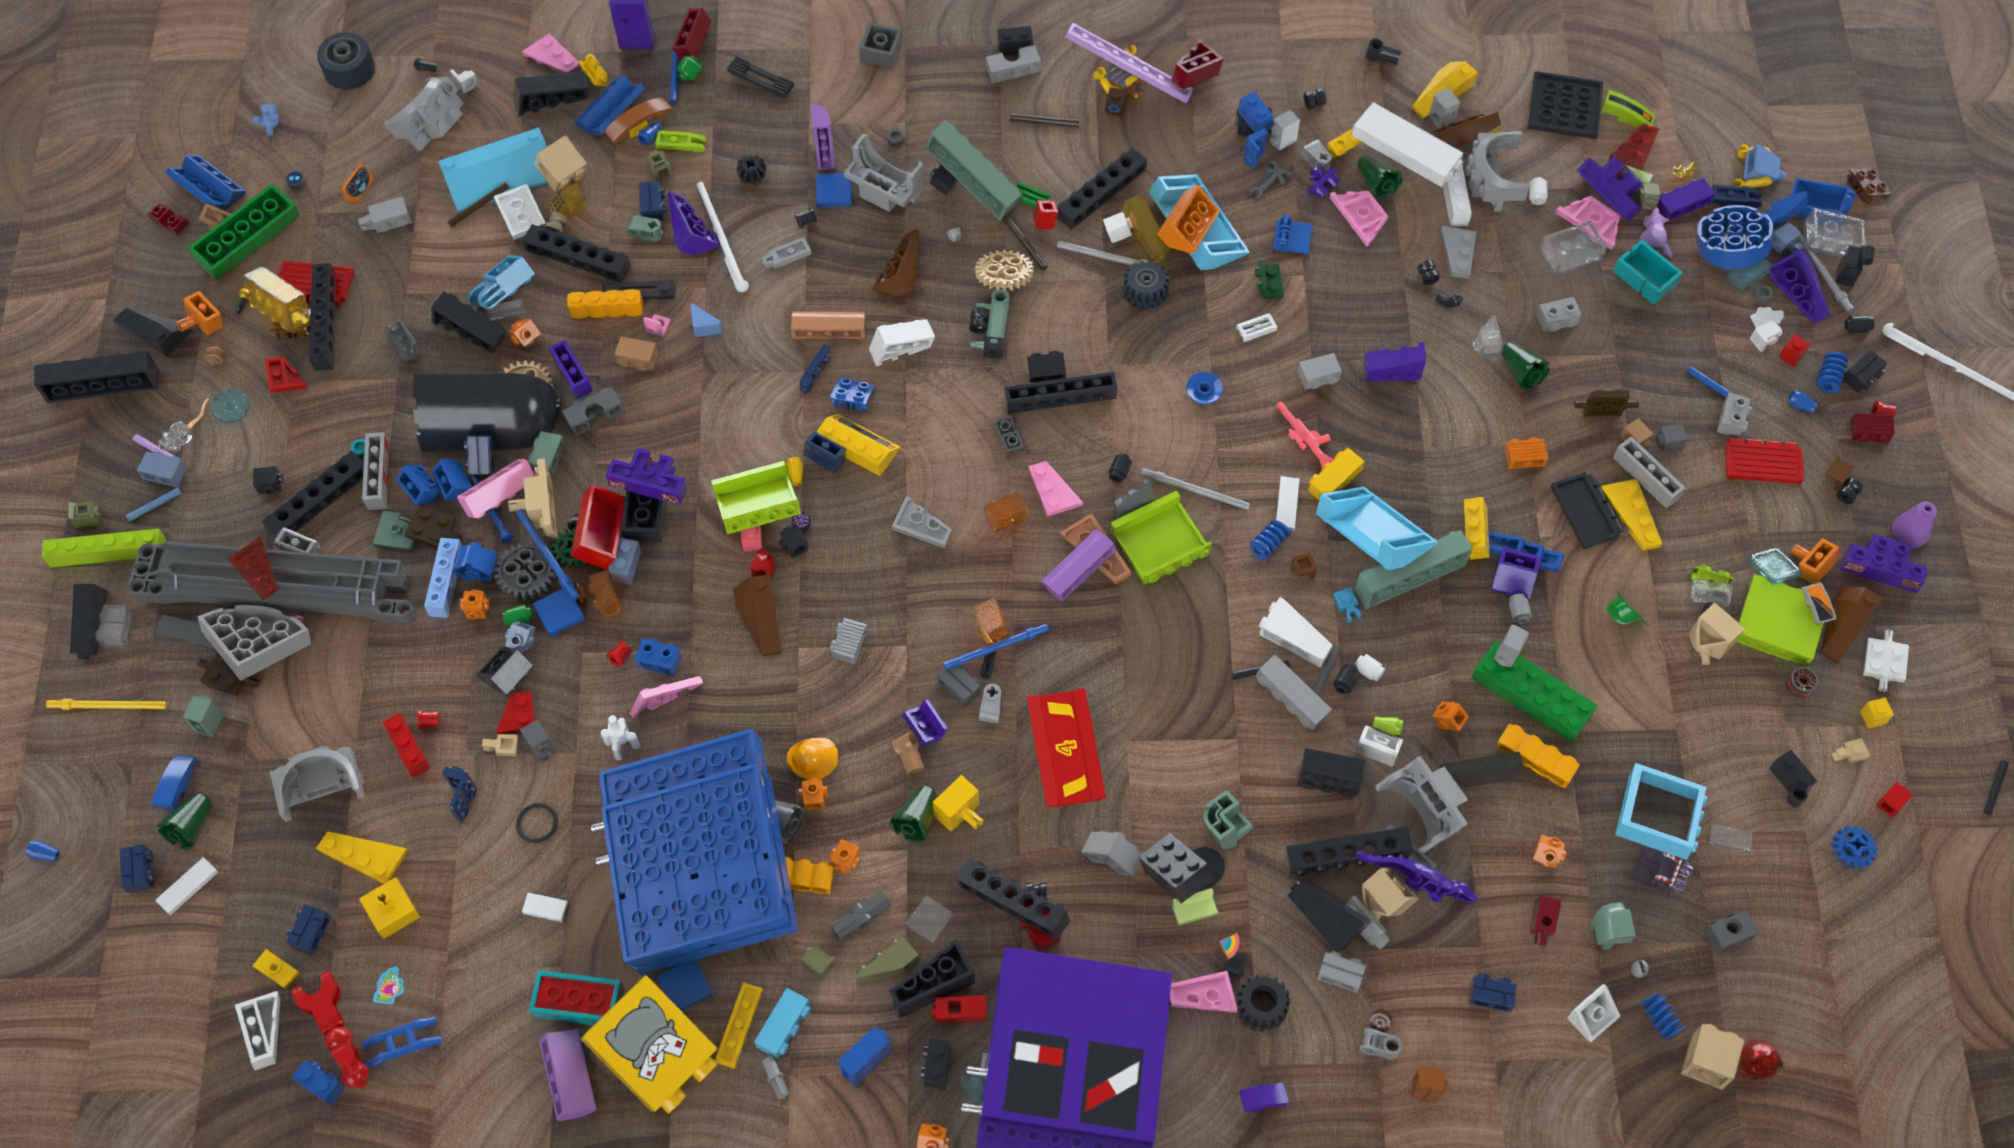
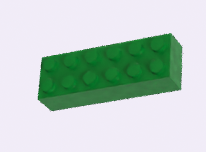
(243, 231)
(1536, 693)

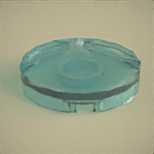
(230, 405)

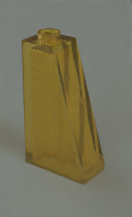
(1145, 228)

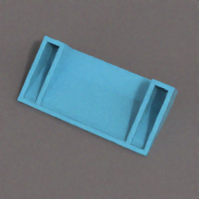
(487, 167)
(1221, 241)
(1374, 526)

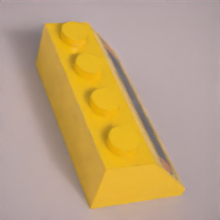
(861, 444)

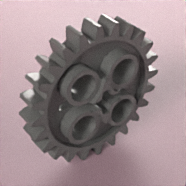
(513, 581)

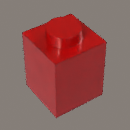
(1045, 214)
(1794, 350)
(1894, 799)

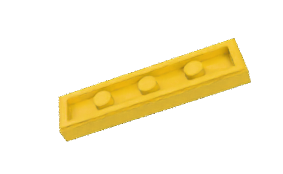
(739, 1025)

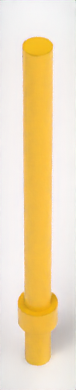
(69, 704)

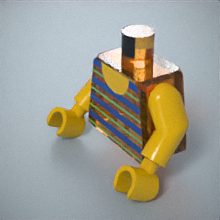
(1120, 79)

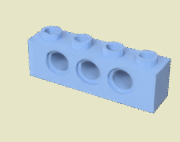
(443, 579)

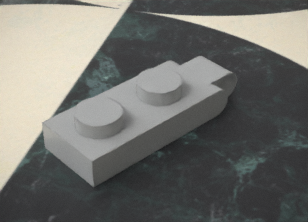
(786, 253)
(1375, 931)

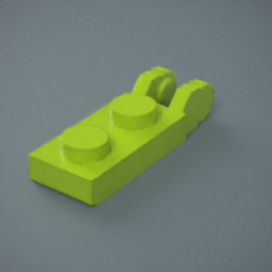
(680, 141)

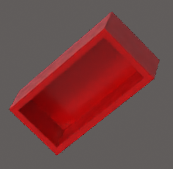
(598, 526)

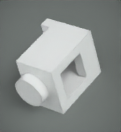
(1766, 335)

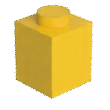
(1876, 713)

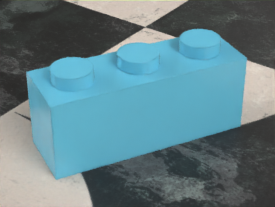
(782, 1023)

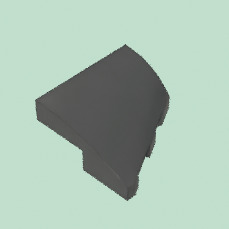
(1134, 500)

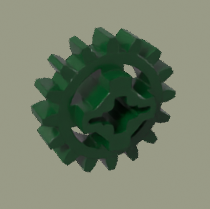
(564, 556)

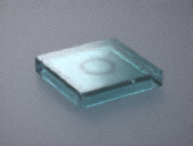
(1774, 566)

